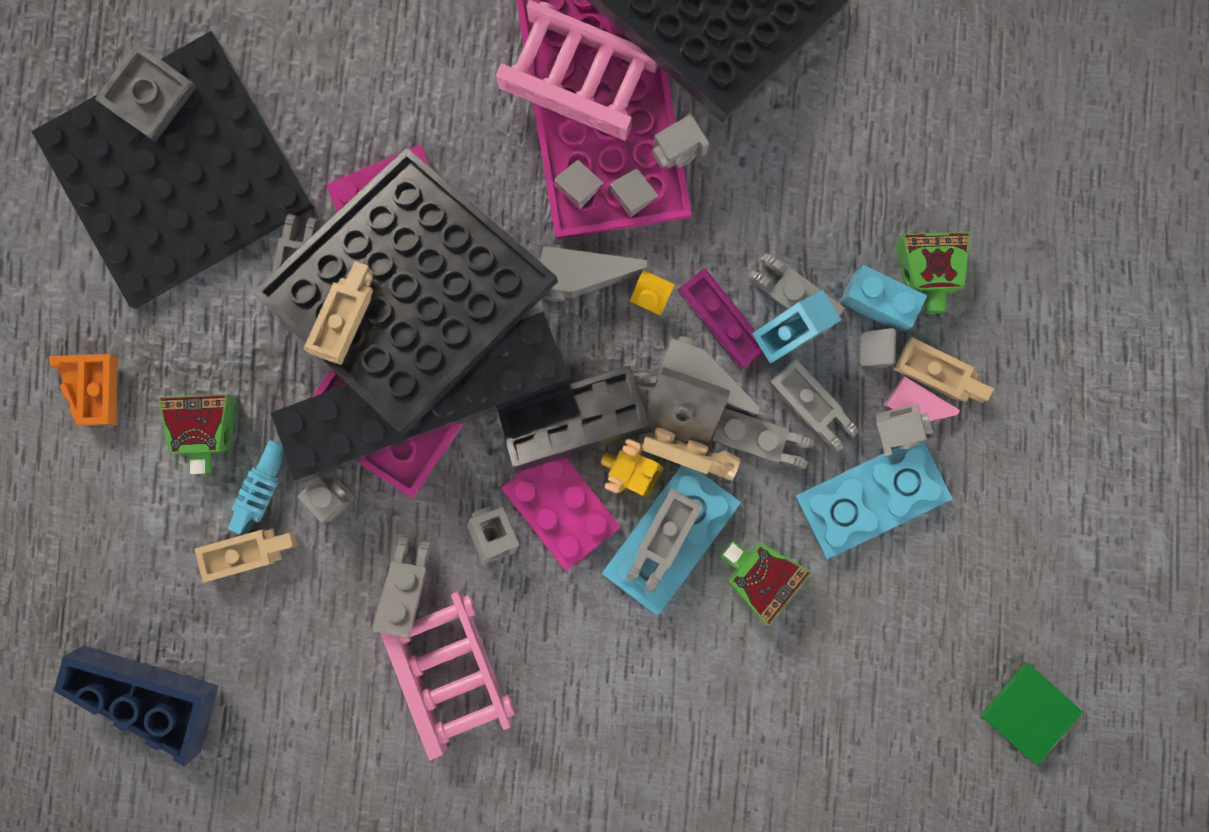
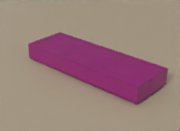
(721, 318)

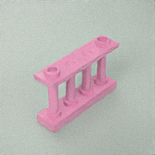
(550, 92)
(423, 701)

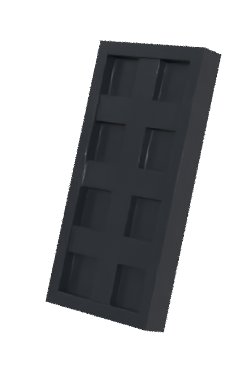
(573, 419)

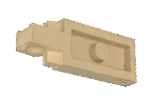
(341, 315)
(941, 372)
(690, 454)
(242, 553)

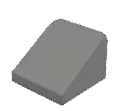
(578, 183)
(633, 192)
(878, 348)

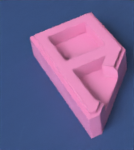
(910, 393)

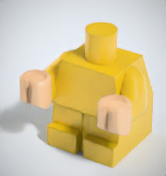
(631, 470)

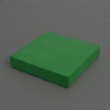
(1031, 713)

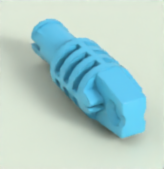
(257, 490)

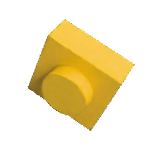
(652, 292)

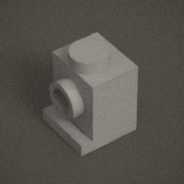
(679, 143)
(902, 427)
(327, 497)
(497, 522)

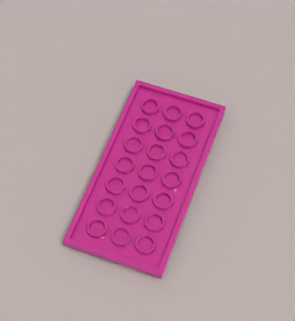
(606, 156)

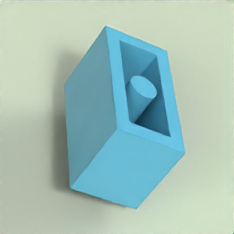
(883, 299)
(796, 326)

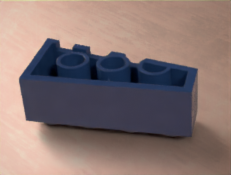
(147, 700)

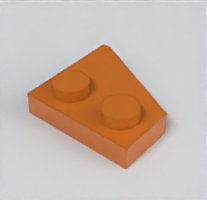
(89, 386)

